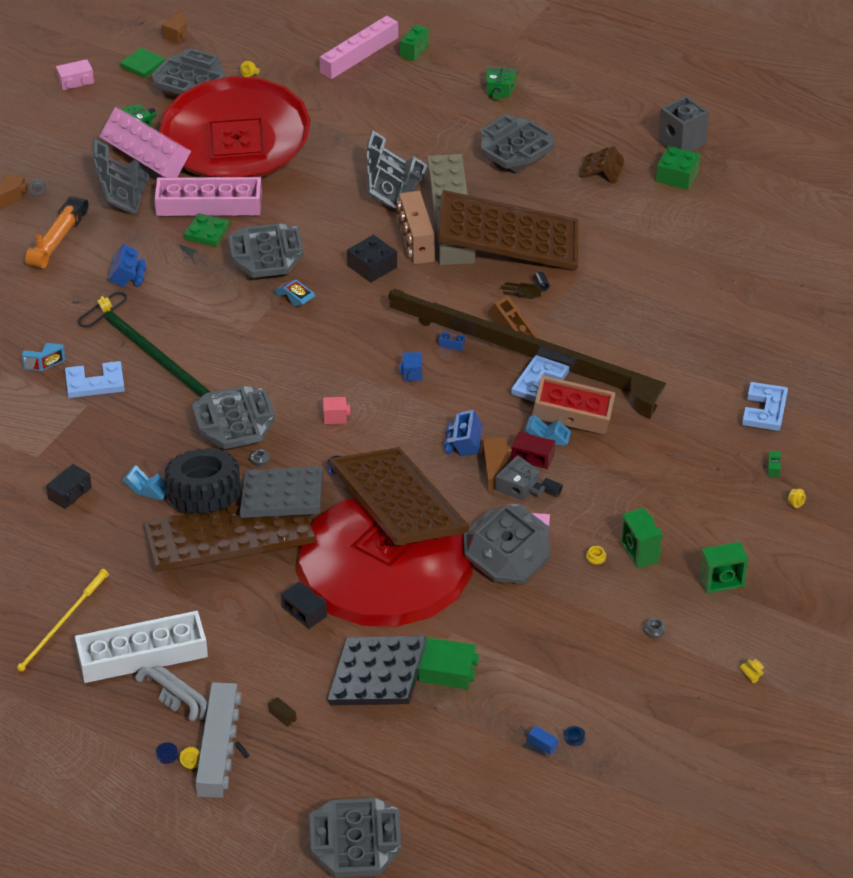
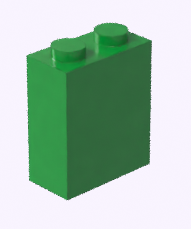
(449, 663)

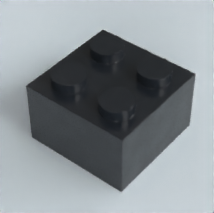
(372, 258)

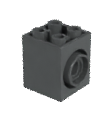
(683, 124)

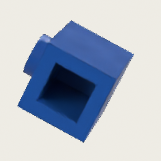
(411, 366)

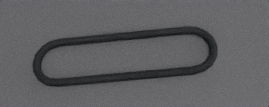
(89, 325)

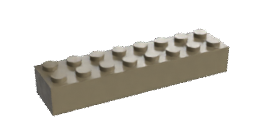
(448, 174)

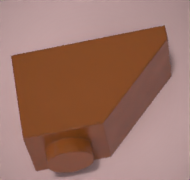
(175, 27)
(12, 189)

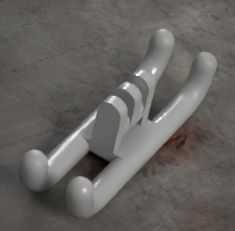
(175, 691)

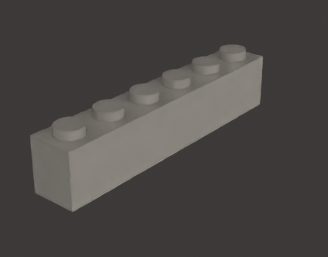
(217, 740)

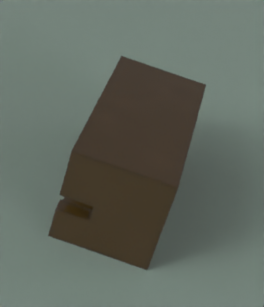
(282, 711)

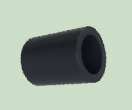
(541, 281)
(552, 487)

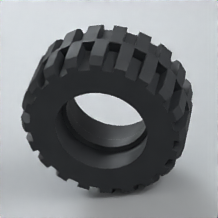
(202, 481)

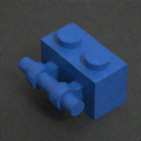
(124, 266)
(464, 434)

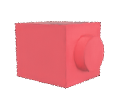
(335, 410)

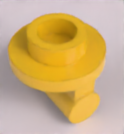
(248, 69)
(752, 669)
(190, 757)

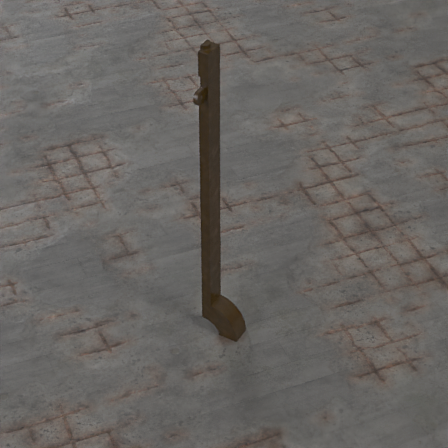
(642, 389)

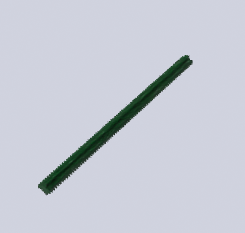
(156, 354)

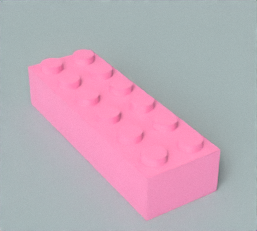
(145, 143)
(208, 196)

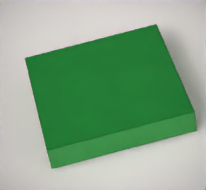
(142, 62)

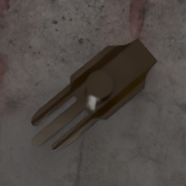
(524, 290)

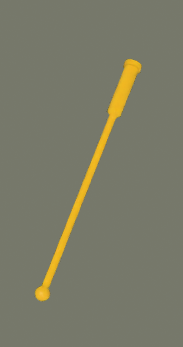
(87, 592)

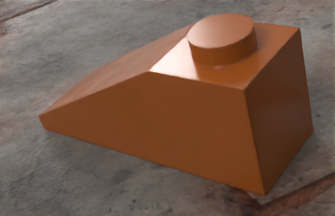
(508, 315)
(495, 458)

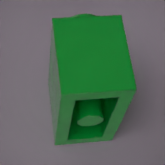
(414, 42)

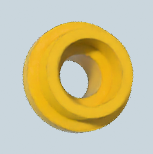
(104, 304)
(797, 497)
(596, 555)

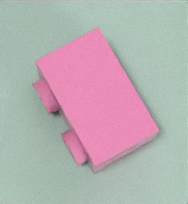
(74, 74)

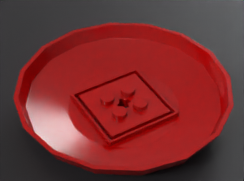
(257, 112)
(379, 582)

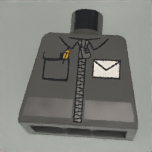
(519, 480)

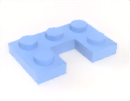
(529, 381)
(109, 383)
(773, 413)

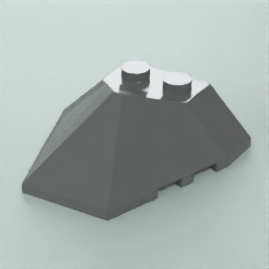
(389, 173)
(120, 183)

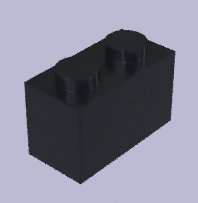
(69, 486)
(304, 605)

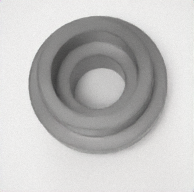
(37, 182)
(260, 458)
(655, 627)

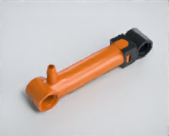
(69, 216)

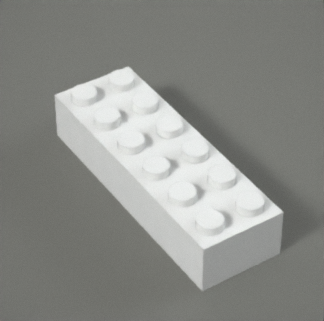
(141, 645)

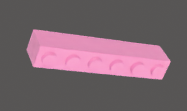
(358, 47)

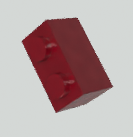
(534, 449)

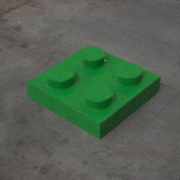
(207, 229)

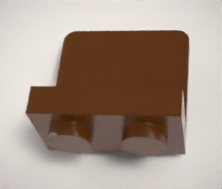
(605, 160)

